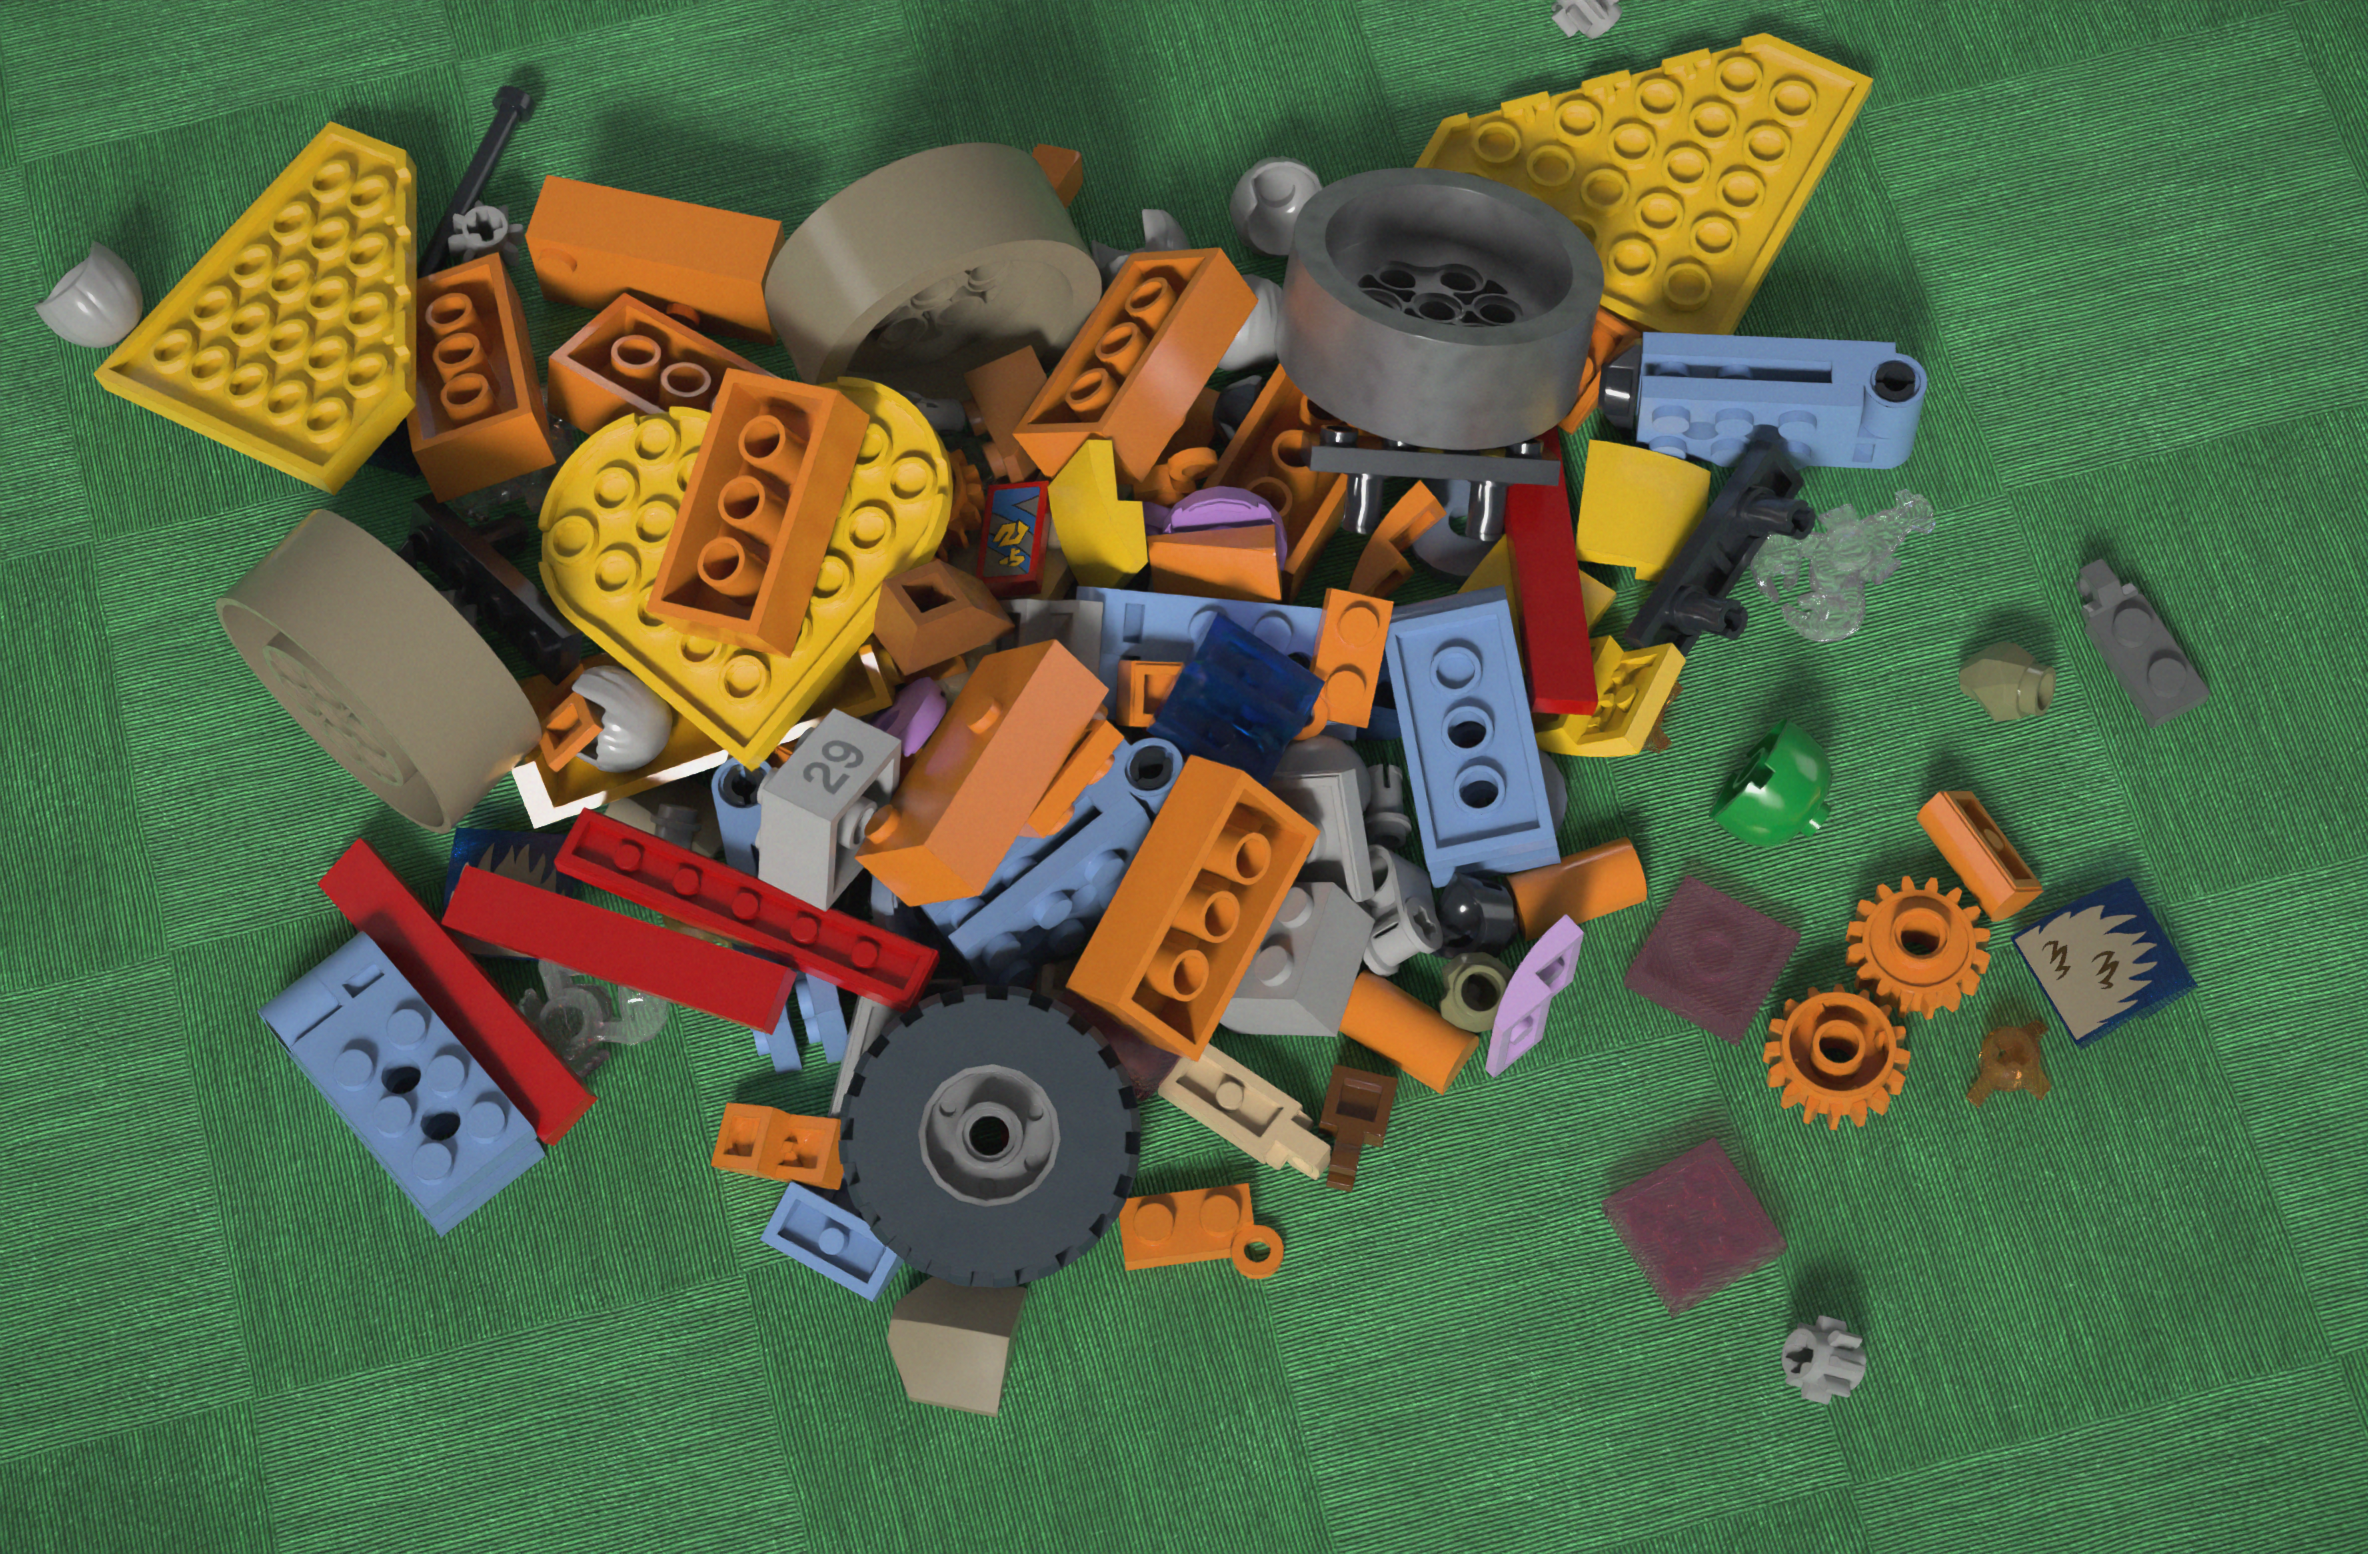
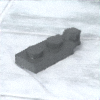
(2138, 647)

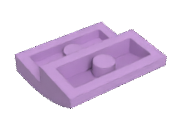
(1528, 995)

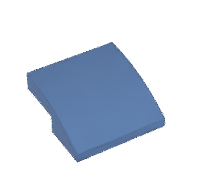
(832, 1238)

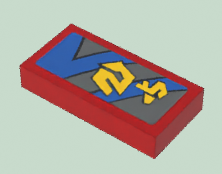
(1014, 538)

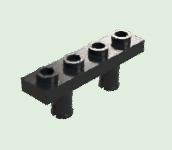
(1373, 459)
(476, 569)
(1696, 585)

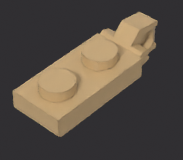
(1246, 1111)

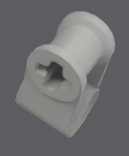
(1401, 912)

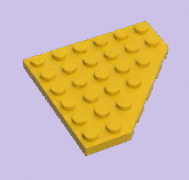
(1673, 170)
(295, 319)

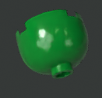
(1777, 789)

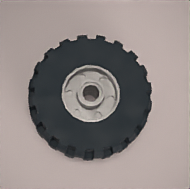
(914, 1120)

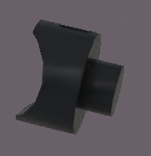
(1475, 917)

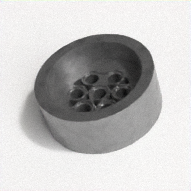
(1438, 308)

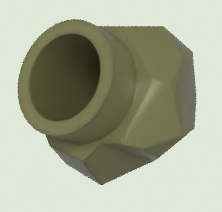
(2008, 682)
(1473, 990)

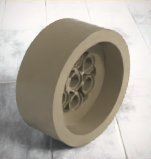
(933, 273)
(380, 670)

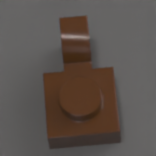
(1355, 1114)

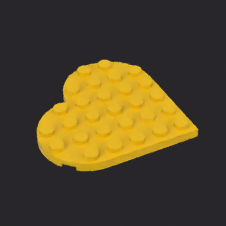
(613, 520)

